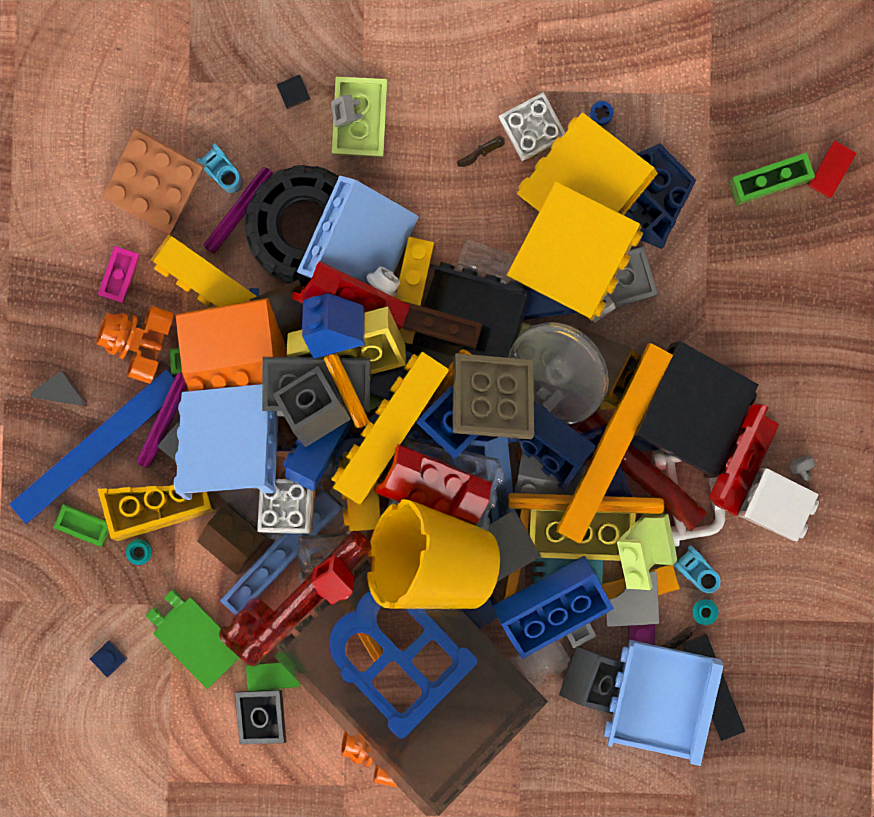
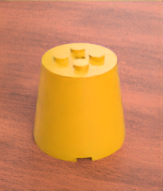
(431, 560)

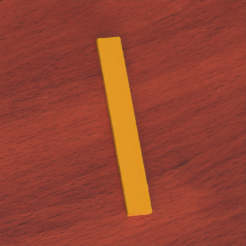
(614, 443)

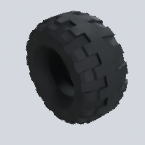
(266, 211)

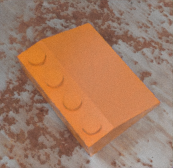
(228, 344)

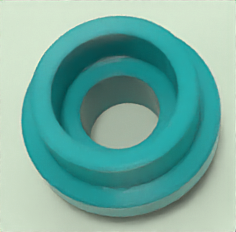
(130, 552)
(697, 608)

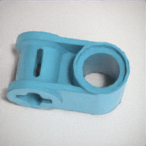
(218, 166)
(696, 569)

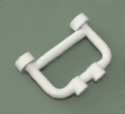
(679, 531)

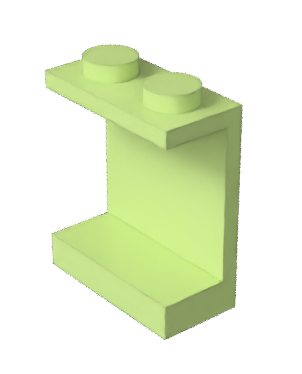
(644, 545)

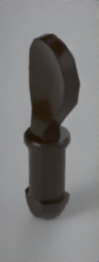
(482, 150)

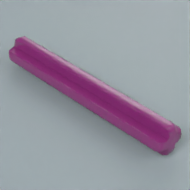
(236, 213)
(162, 421)

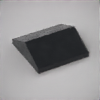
(260, 717)

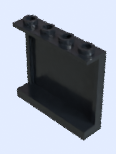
(478, 299)
(697, 410)

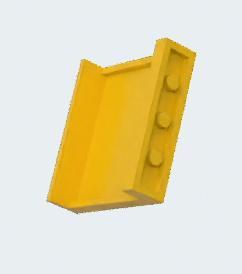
(592, 165)
(575, 251)

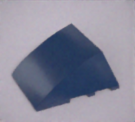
(663, 197)

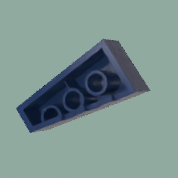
(556, 447)

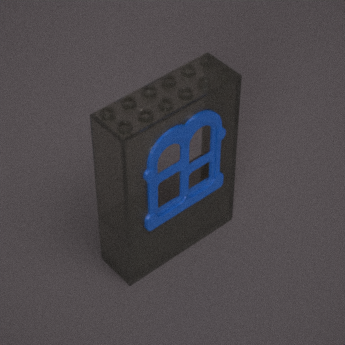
(453, 724)

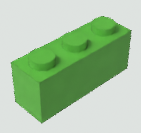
(771, 179)

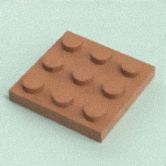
(153, 181)

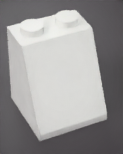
(779, 505)

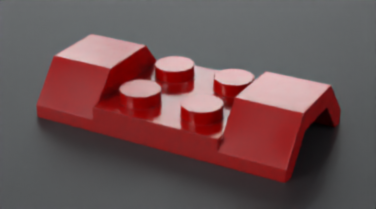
(332, 281)
(742, 468)
(435, 485)

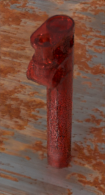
(652, 478)
(259, 635)

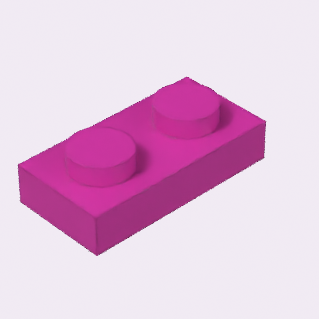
(119, 274)

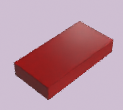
(832, 169)

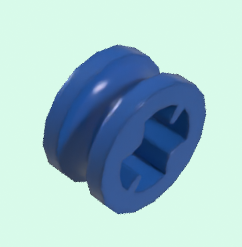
(598, 105)

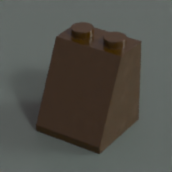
(286, 310)
(620, 363)
(231, 538)

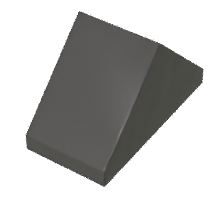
(60, 389)

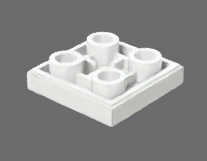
(532, 126)
(286, 509)

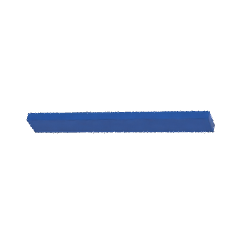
(93, 449)

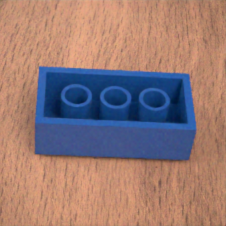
(552, 607)

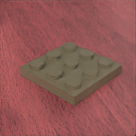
(493, 396)

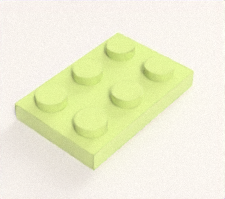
(367, 134)

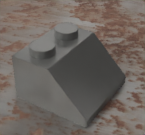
(311, 406)
(591, 679)

